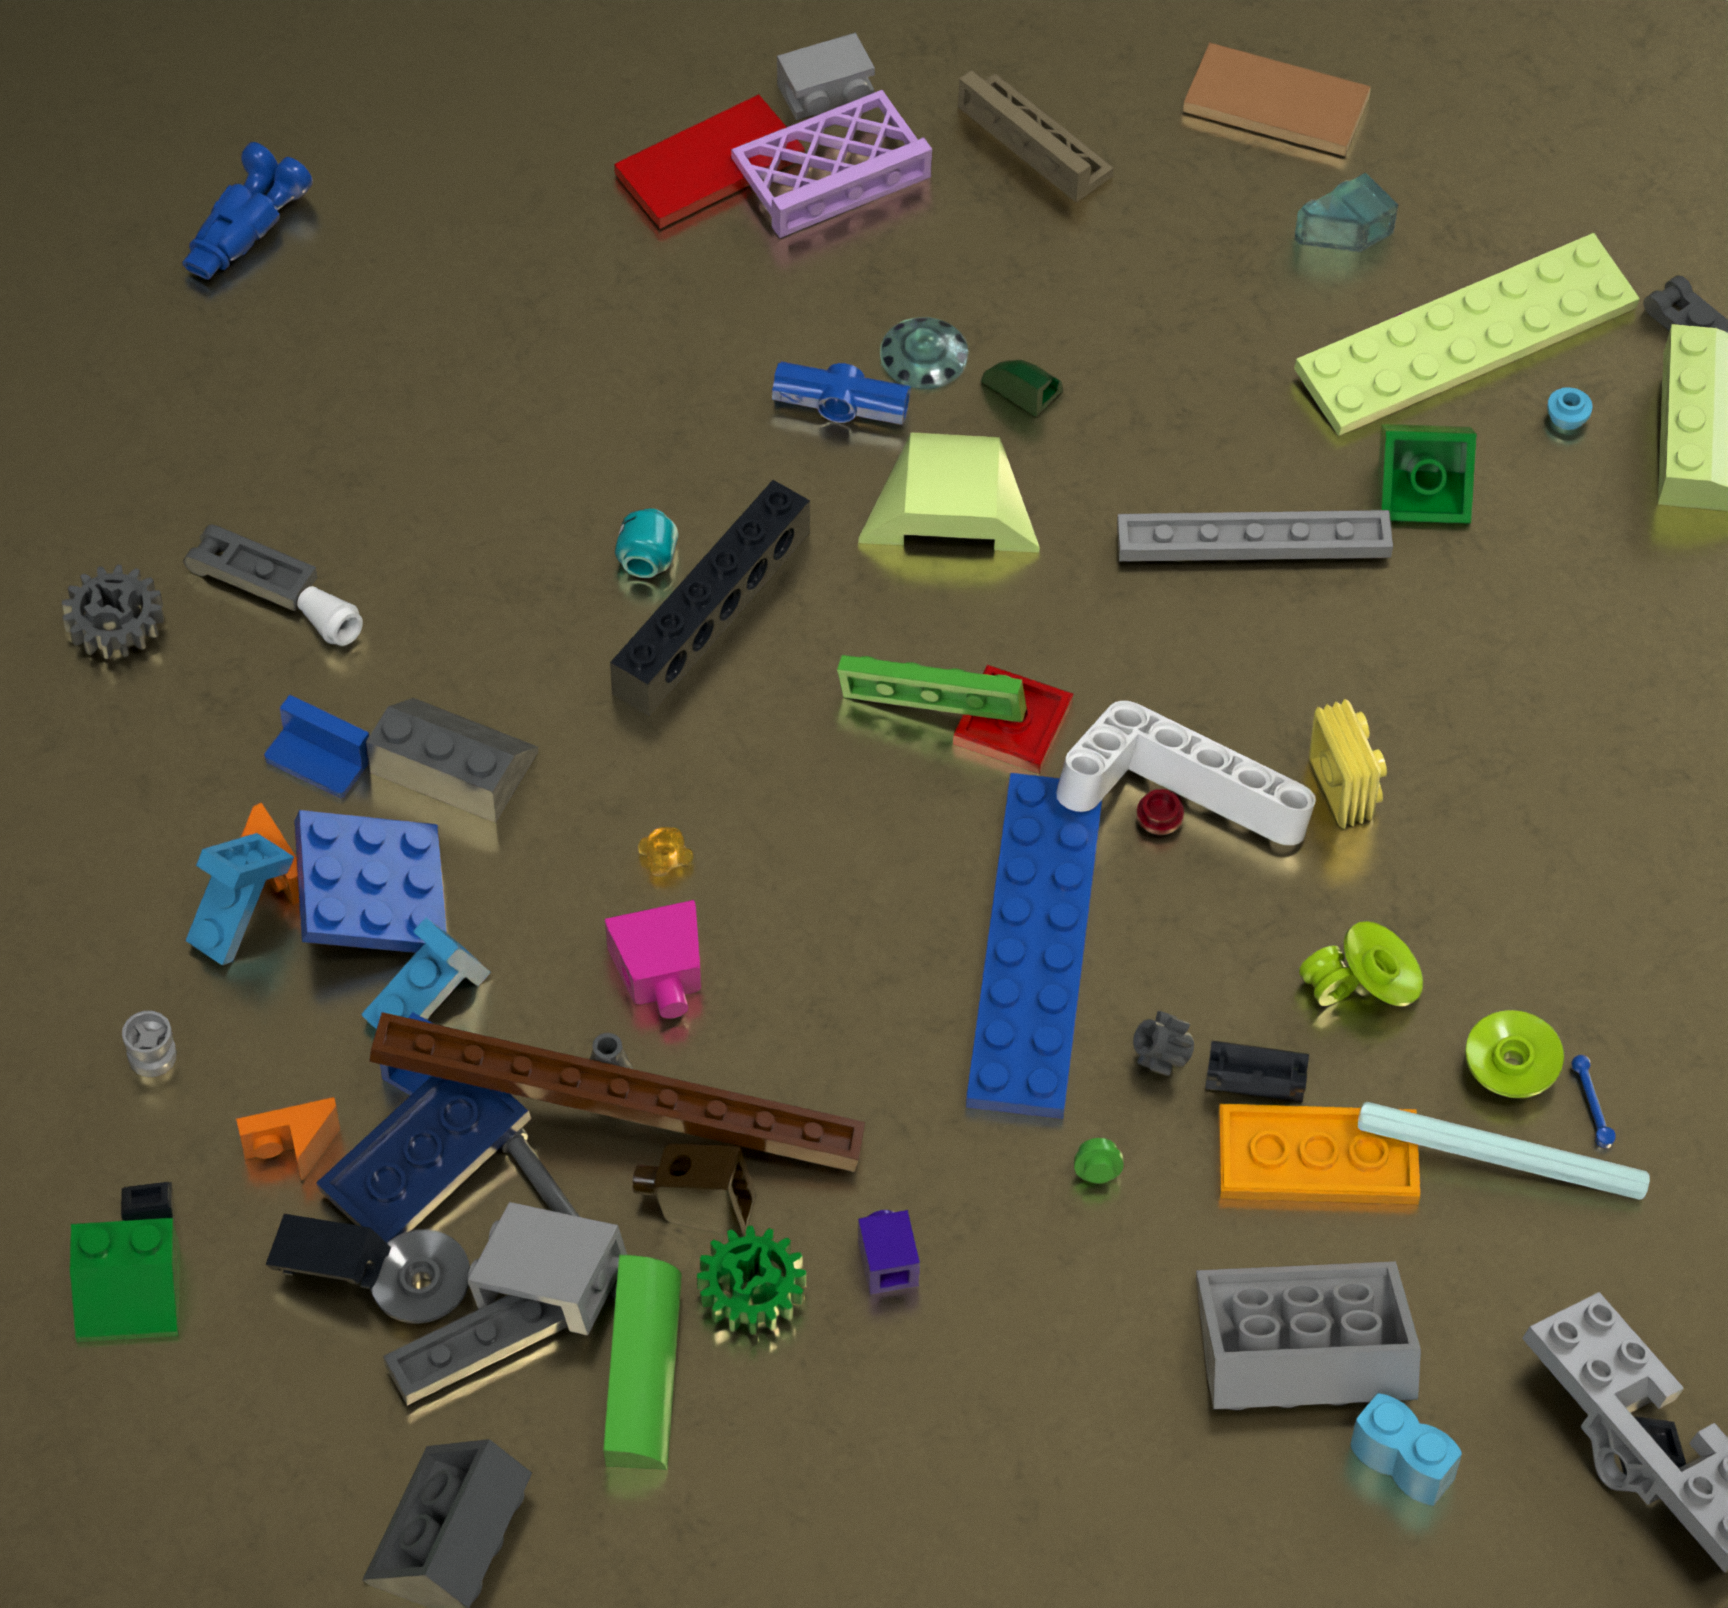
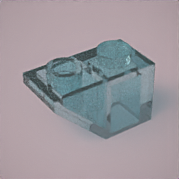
(1348, 217)

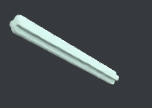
(1503, 1150)

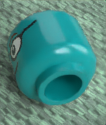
(646, 543)

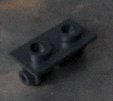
(1257, 1071)

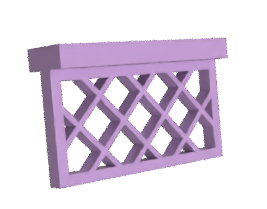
(848, 184)

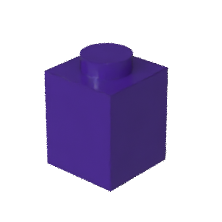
(888, 1251)

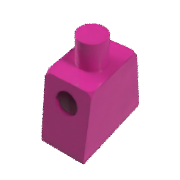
(657, 955)

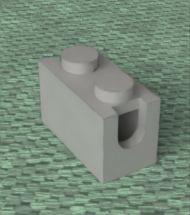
(824, 75)

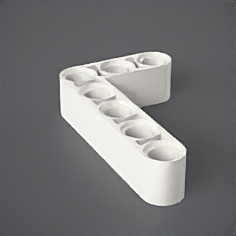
(1186, 764)

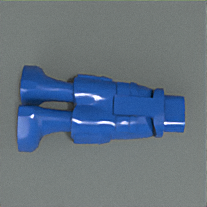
(245, 211)

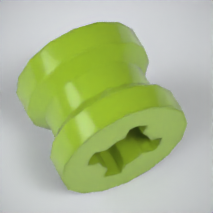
(1328, 975)

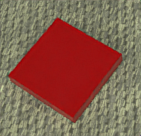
(1024, 742)

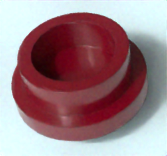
(1160, 812)

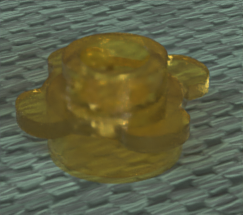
(665, 839)

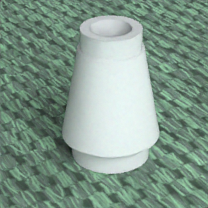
(332, 617)

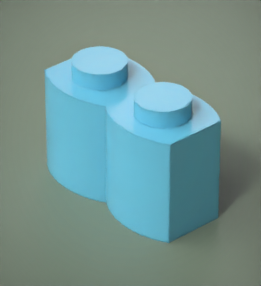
(1396, 1444)

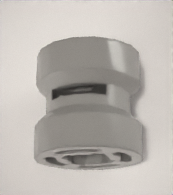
(149, 1043)

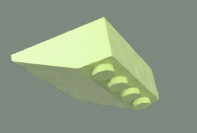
(1694, 419)

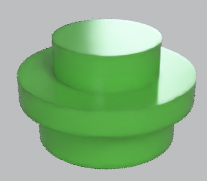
(1098, 1160)

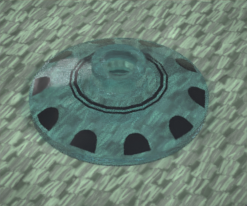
(925, 365)

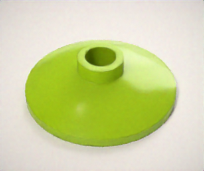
(1383, 963)
(1517, 1037)

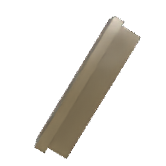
(1032, 135)

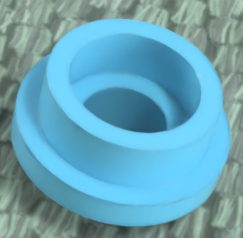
(1569, 408)

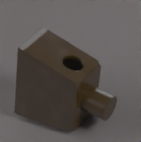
(700, 1187)

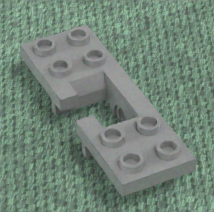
(1614, 1375)

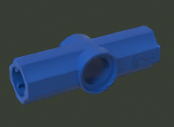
(841, 392)

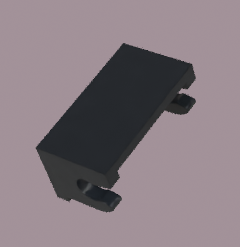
(328, 1250)

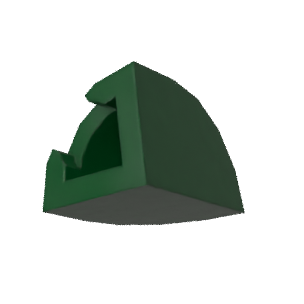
(1023, 384)

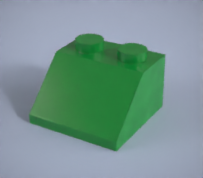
(1427, 472)
(125, 1279)

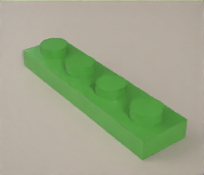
(932, 688)

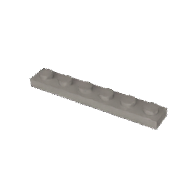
(1254, 535)

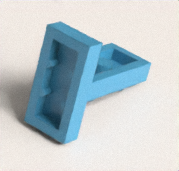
(235, 884)
(427, 976)

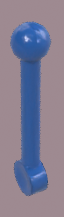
(1605, 1135)

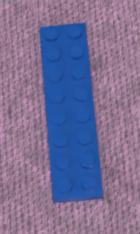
(1033, 952)

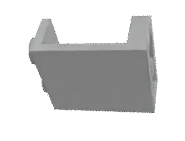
(549, 1261)

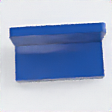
(318, 748)

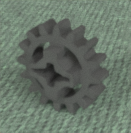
(112, 611)

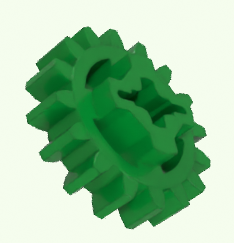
(765, 1294)

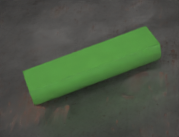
(642, 1363)

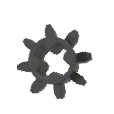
(1163, 1043)

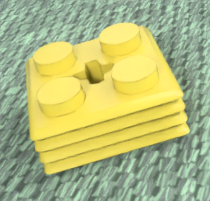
(1346, 763)

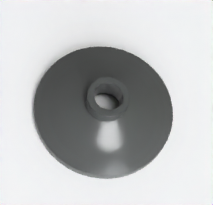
(417, 1257)

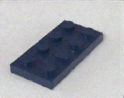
(421, 1154)

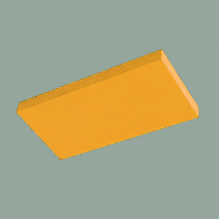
(1312, 1157)

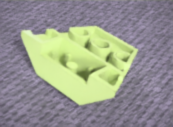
(951, 490)

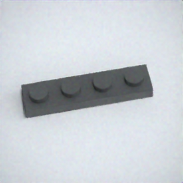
(471, 1344)

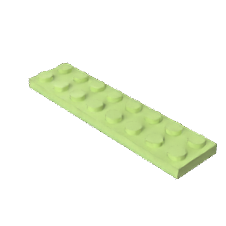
(1465, 334)

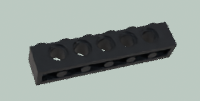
(710, 597)

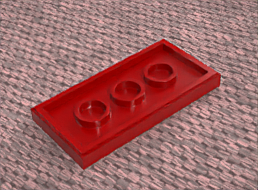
(697, 162)

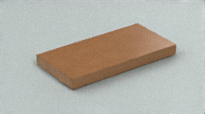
(1277, 99)

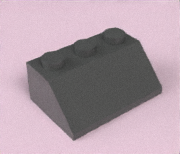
(448, 757)
(449, 1524)

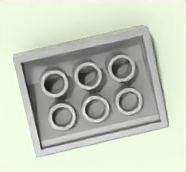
(1307, 1335)

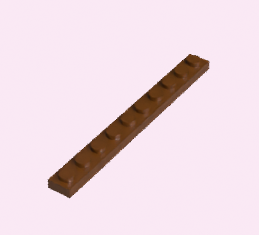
(617, 1091)

